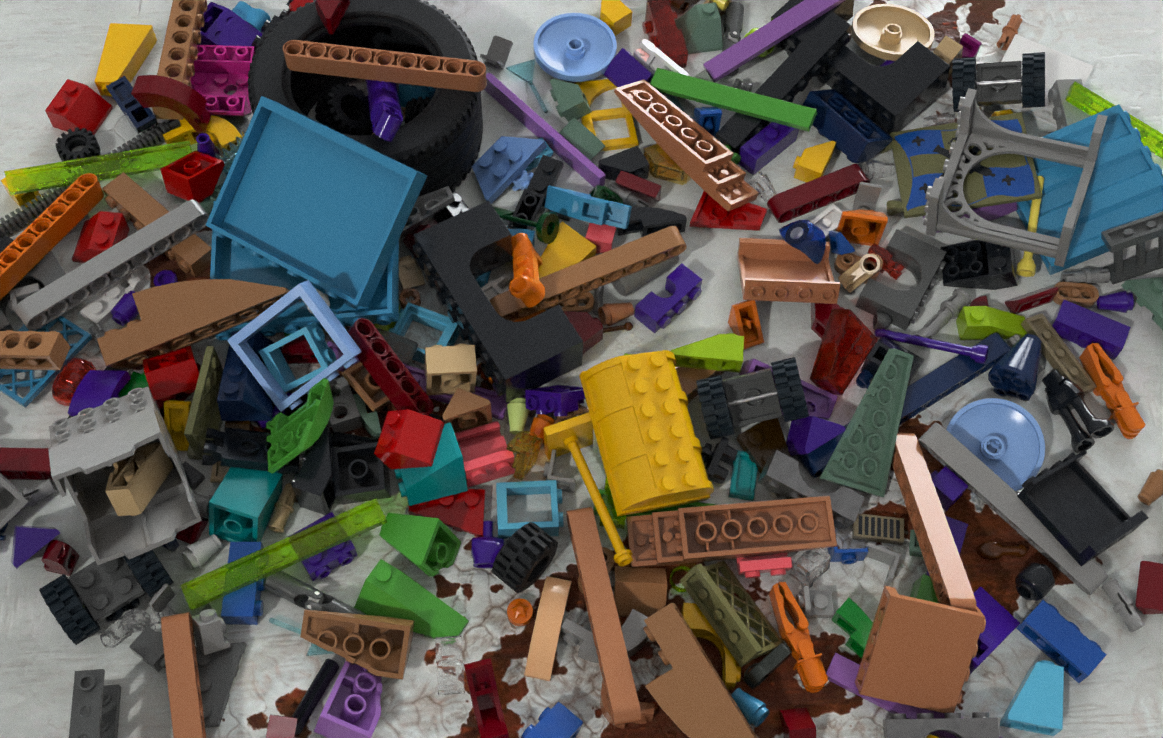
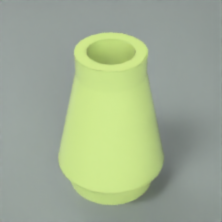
(517, 415)

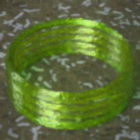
(671, 582)

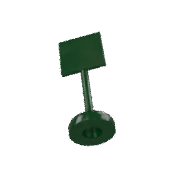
(546, 227)

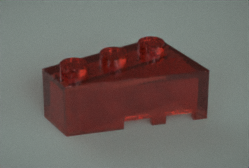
(663, 32)
(841, 351)

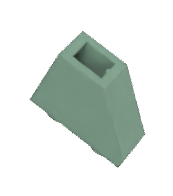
(570, 99)

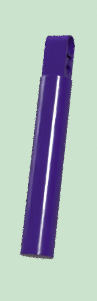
(384, 108)

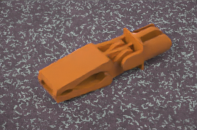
(1110, 388)
(798, 638)

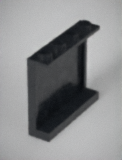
(1077, 509)

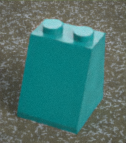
(441, 479)
(244, 504)

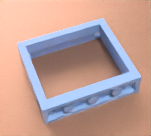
(327, 319)

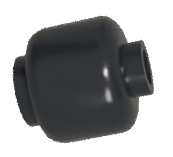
(1034, 581)

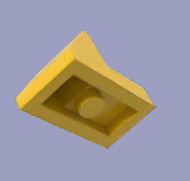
(176, 418)

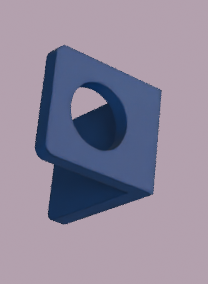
(847, 556)

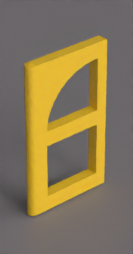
(592, 90)

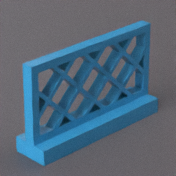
(41, 383)

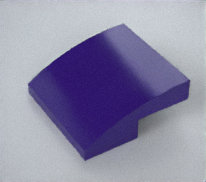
(97, 388)

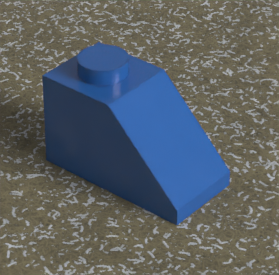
(708, 118)

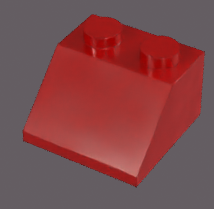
(77, 107)
(192, 176)
(100, 234)
(171, 373)
(408, 439)

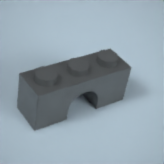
(150, 643)

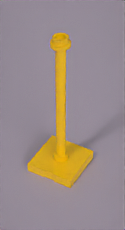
(571, 437)

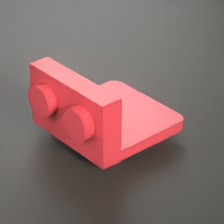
(775, 564)

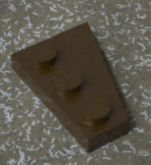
(762, 442)

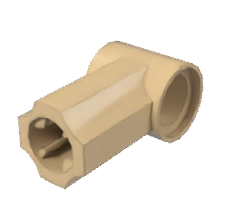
(859, 272)

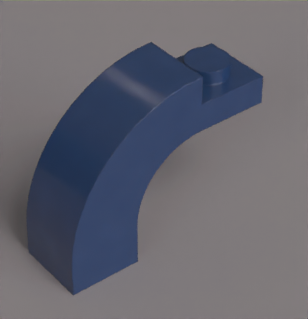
(137, 116)

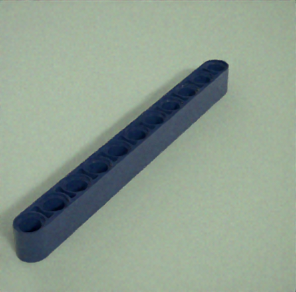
(922, 394)

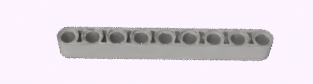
(111, 265)
(1008, 506)

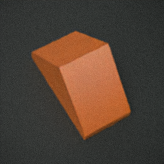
(745, 322)

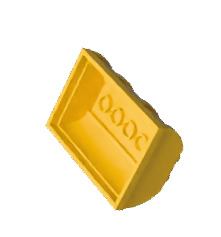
(645, 433)

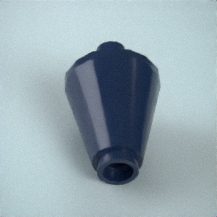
(1018, 369)

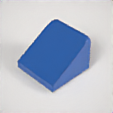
(839, 243)

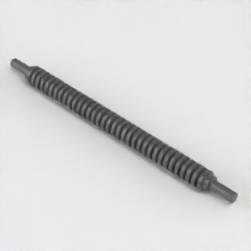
(147, 139)

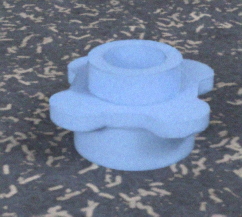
(522, 181)

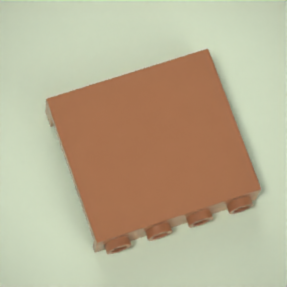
(784, 274)
(919, 652)

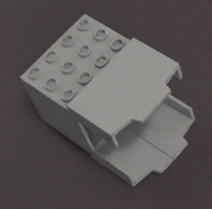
(84, 458)

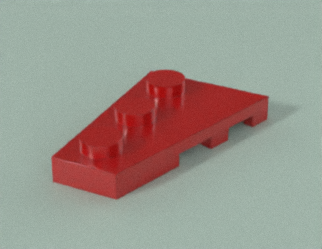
(713, 215)
(459, 511)

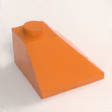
(862, 226)

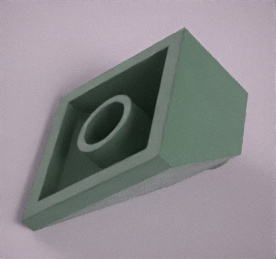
(701, 28)

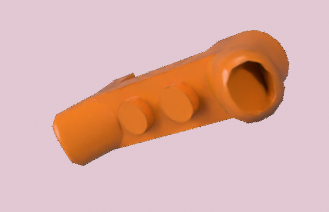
(525, 268)

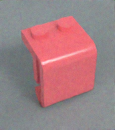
(484, 454)

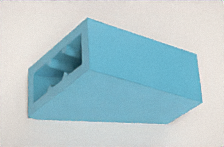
(1038, 701)

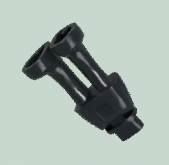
(1065, 396)

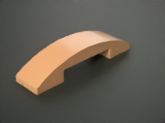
(547, 628)

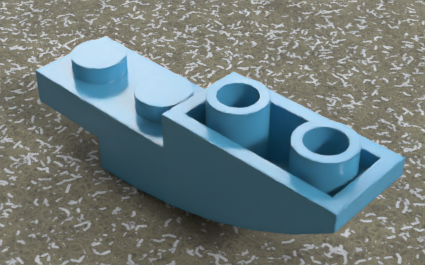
(587, 208)

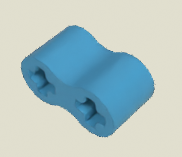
(253, 16)
(407, 92)

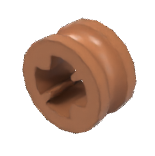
(409, 292)

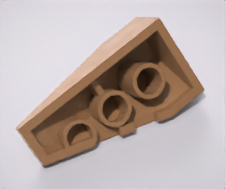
(369, 641)

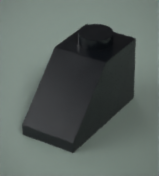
(629, 160)

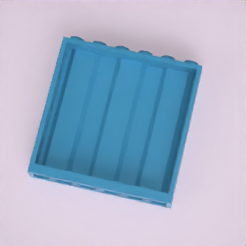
(1120, 191)

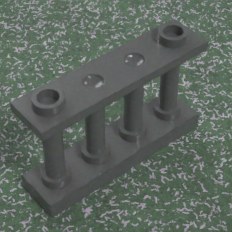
(1134, 234)
(94, 706)

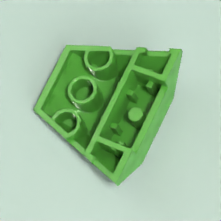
(301, 429)

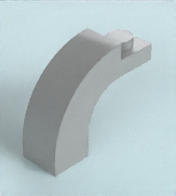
(632, 632)

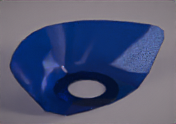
(810, 243)

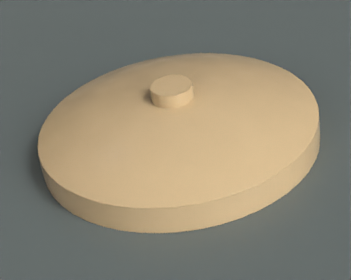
(890, 30)

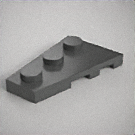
(216, 678)

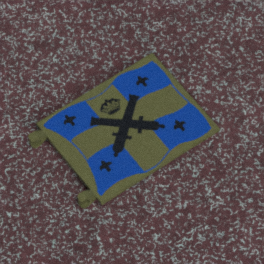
(993, 181)

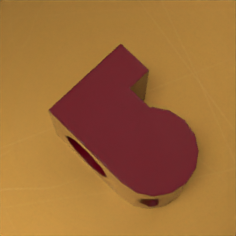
(57, 557)

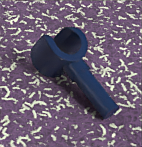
(864, 379)

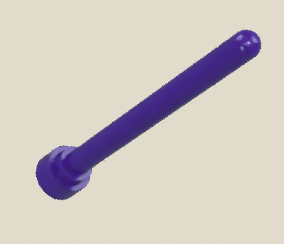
(977, 353)

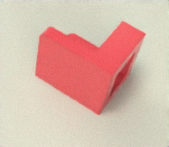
(601, 236)

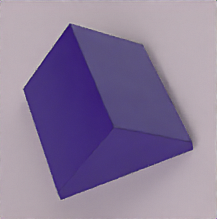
(627, 69)
(811, 433)
(29, 541)

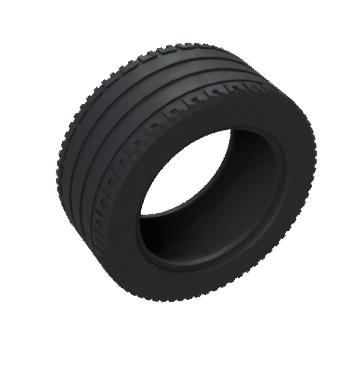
(437, 141)

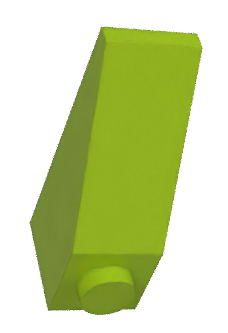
(983, 321)
(717, 353)

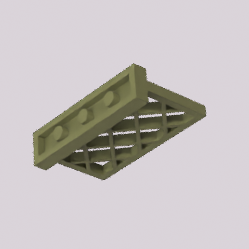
(204, 407)
(730, 624)

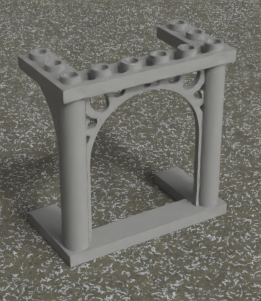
(980, 131)

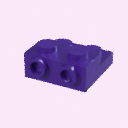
(554, 399)
(321, 564)

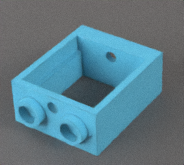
(429, 318)
(279, 367)
(505, 489)

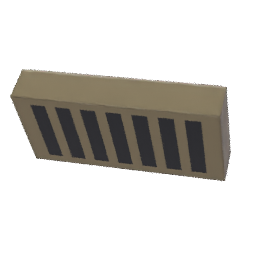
(878, 529)

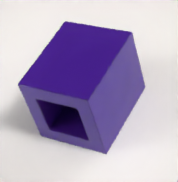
(948, 487)

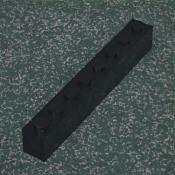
(790, 77)

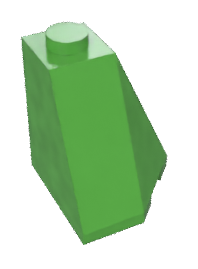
(421, 541)

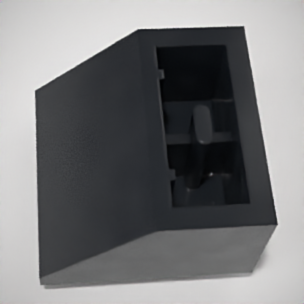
(879, 351)

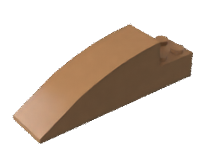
(184, 315)
(692, 689)

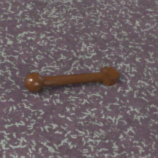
(627, 326)

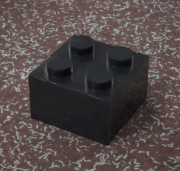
(359, 474)

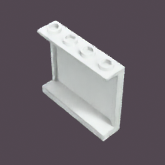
(1057, 67)

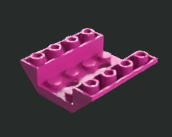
(221, 71)

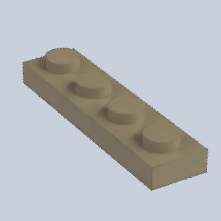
(1057, 352)

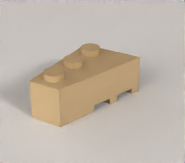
(138, 479)

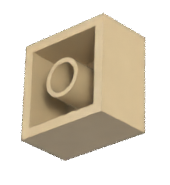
(450, 368)

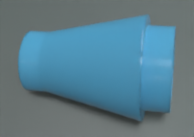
(752, 708)

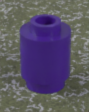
(125, 309)

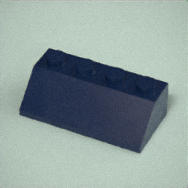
(846, 125)
(239, 392)

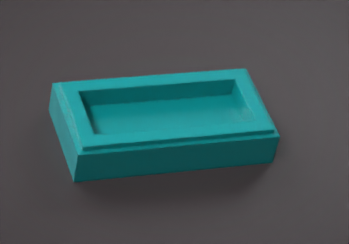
(743, 477)

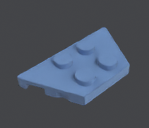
(504, 163)

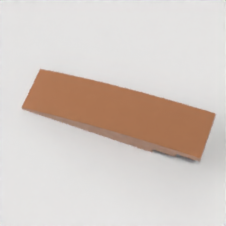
(688, 145)
(731, 531)

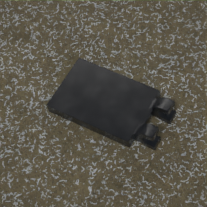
(241, 450)

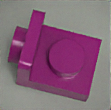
(970, 46)

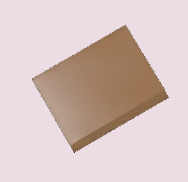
(366, 387)
(467, 411)
(639, 590)

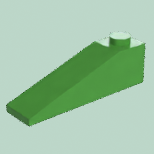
(396, 595)

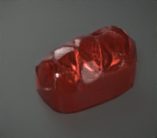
(69, 379)

